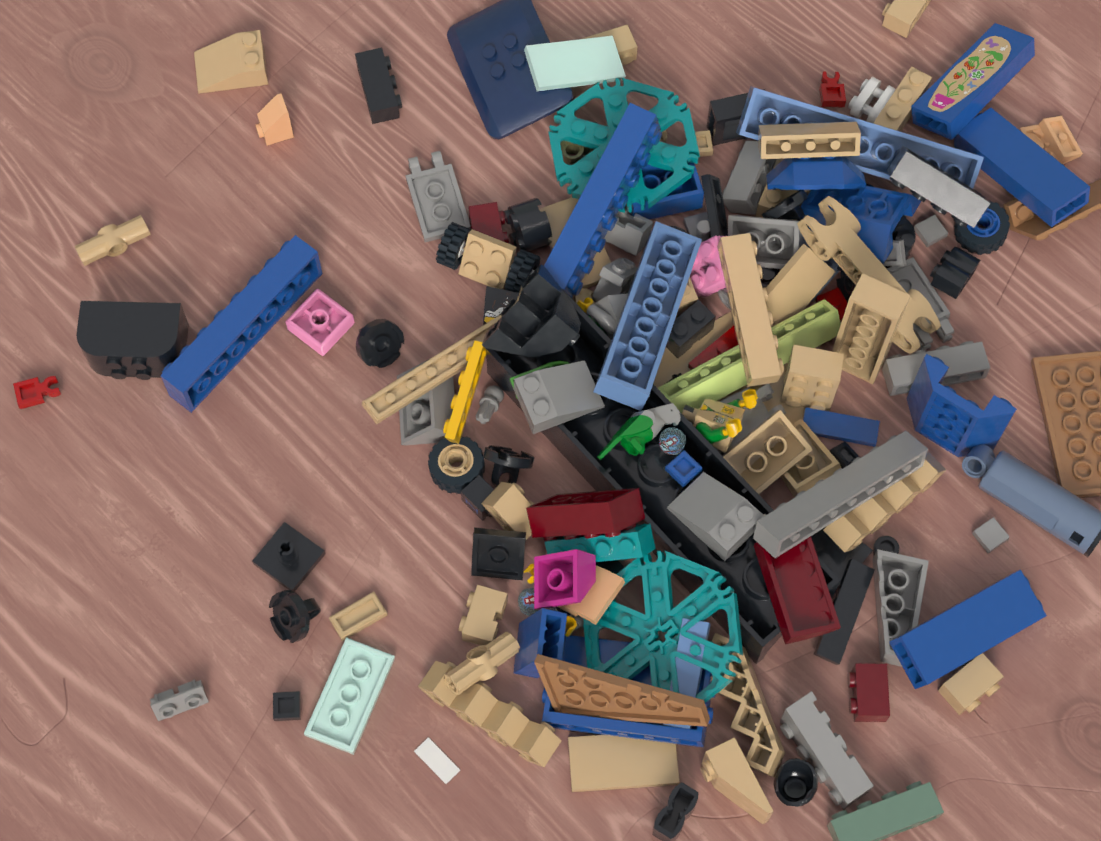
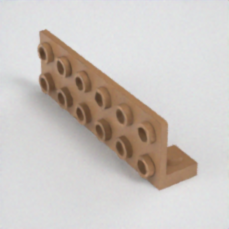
(1029, 224)

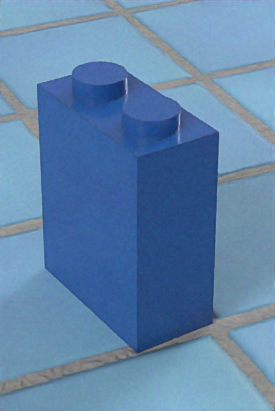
(539, 634)

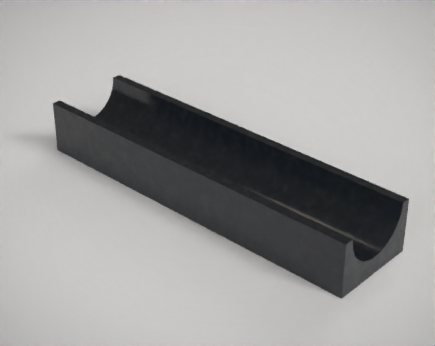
(589, 434)

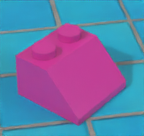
(563, 578)

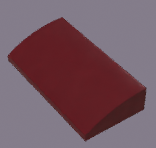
(798, 592)

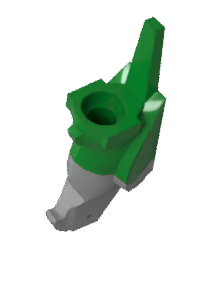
(642, 428)

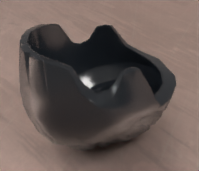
(796, 782)

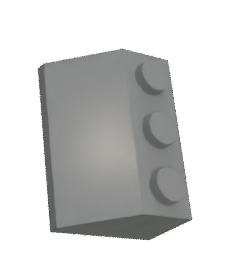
(775, 238)
(425, 417)

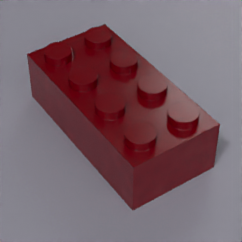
(586, 514)

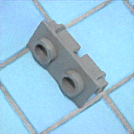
(169, 704)

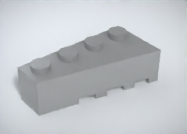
(898, 596)
(825, 751)

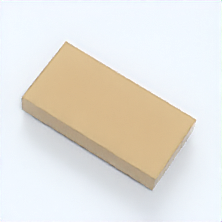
(358, 616)

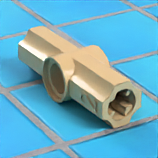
(112, 240)
(481, 663)

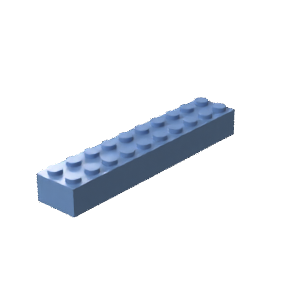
(877, 143)

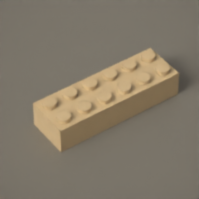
(869, 326)

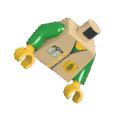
(720, 421)

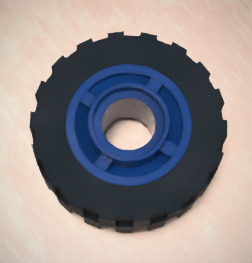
(988, 239)

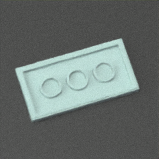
(574, 63)
(349, 696)

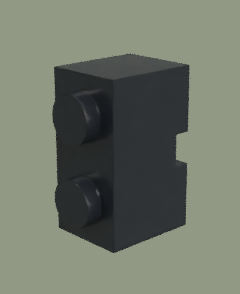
(689, 328)

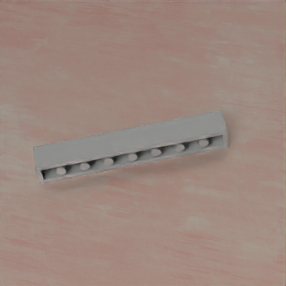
(839, 493)

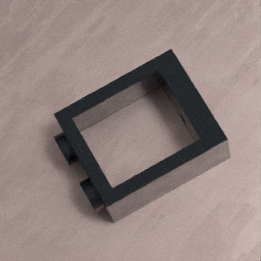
(724, 118)

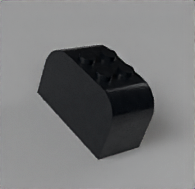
(131, 337)

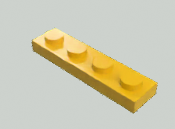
(461, 403)

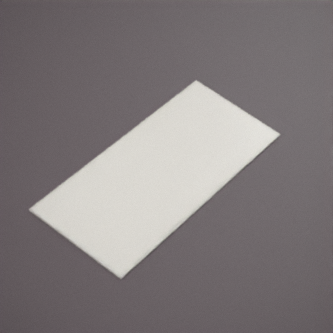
(437, 760)

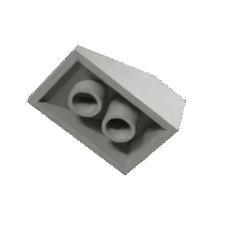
(556, 395)
(716, 515)

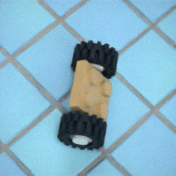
(485, 258)

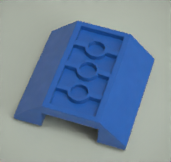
(874, 208)
(949, 418)

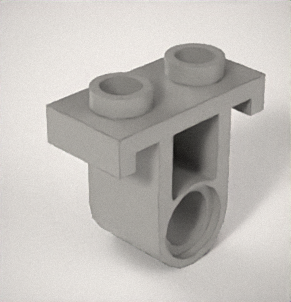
(615, 278)

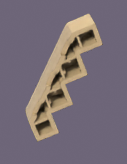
(874, 513)
(753, 714)
(500, 720)

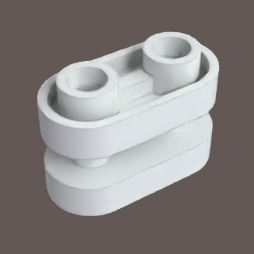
(868, 90)

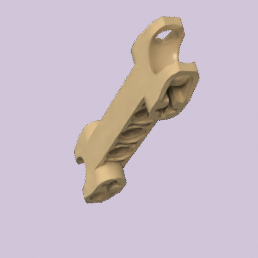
(842, 243)

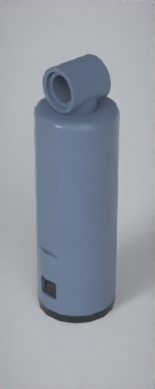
(1035, 497)

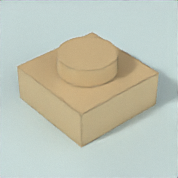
(704, 143)

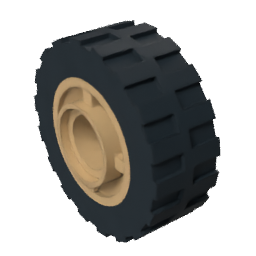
(455, 478)

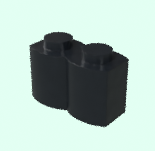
(954, 272)
(678, 809)

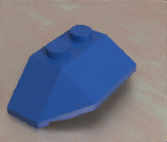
(815, 174)

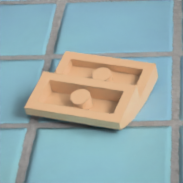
(1055, 138)
(598, 597)

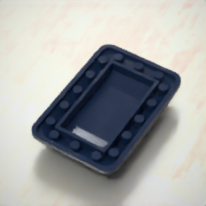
(496, 68)

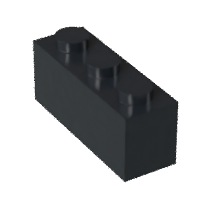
(378, 85)

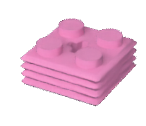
(707, 270)
(320, 308)

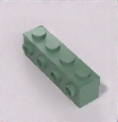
(887, 817)

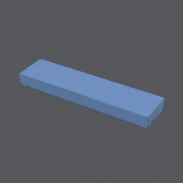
(688, 673)

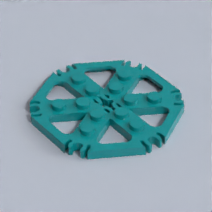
(598, 136)
(663, 616)

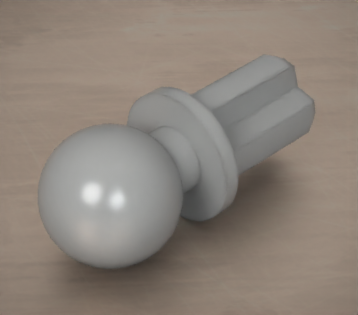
(489, 403)

